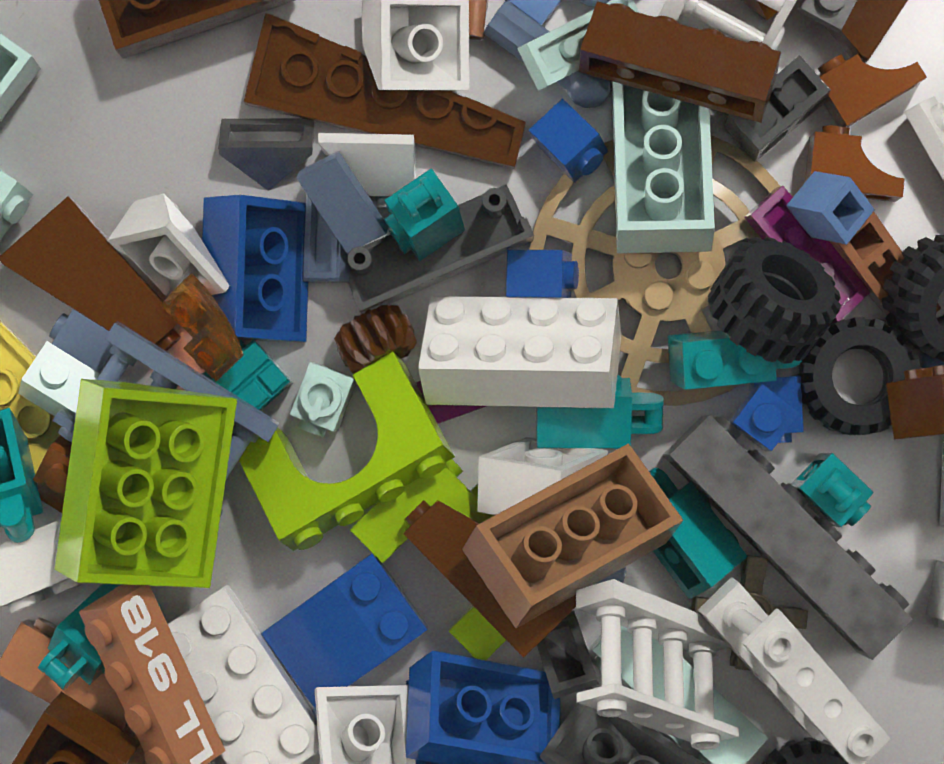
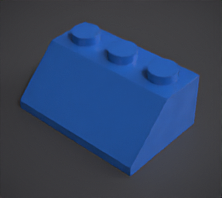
(262, 258)

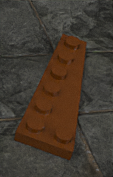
(334, 85)

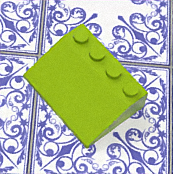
(144, 485)

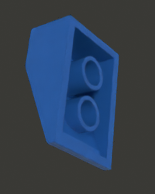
(345, 629)
(478, 711)

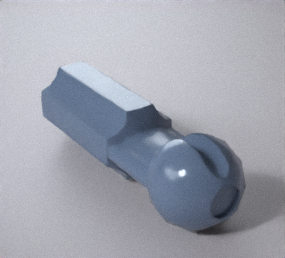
(515, 28)

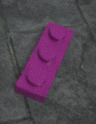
(774, 220)

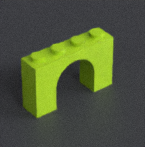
(406, 449)
(383, 534)

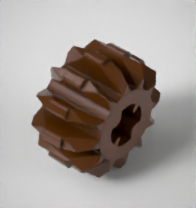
(374, 336)

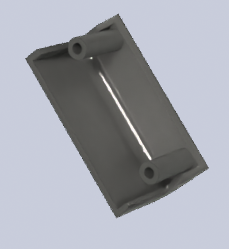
(385, 274)

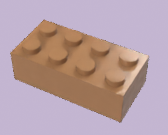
(571, 535)

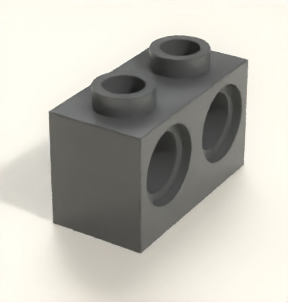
(792, 100)

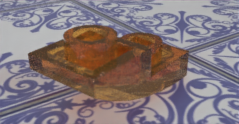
(214, 340)

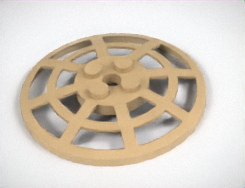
(636, 274)

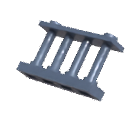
(171, 373)

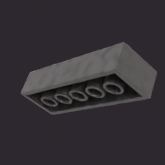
(793, 542)

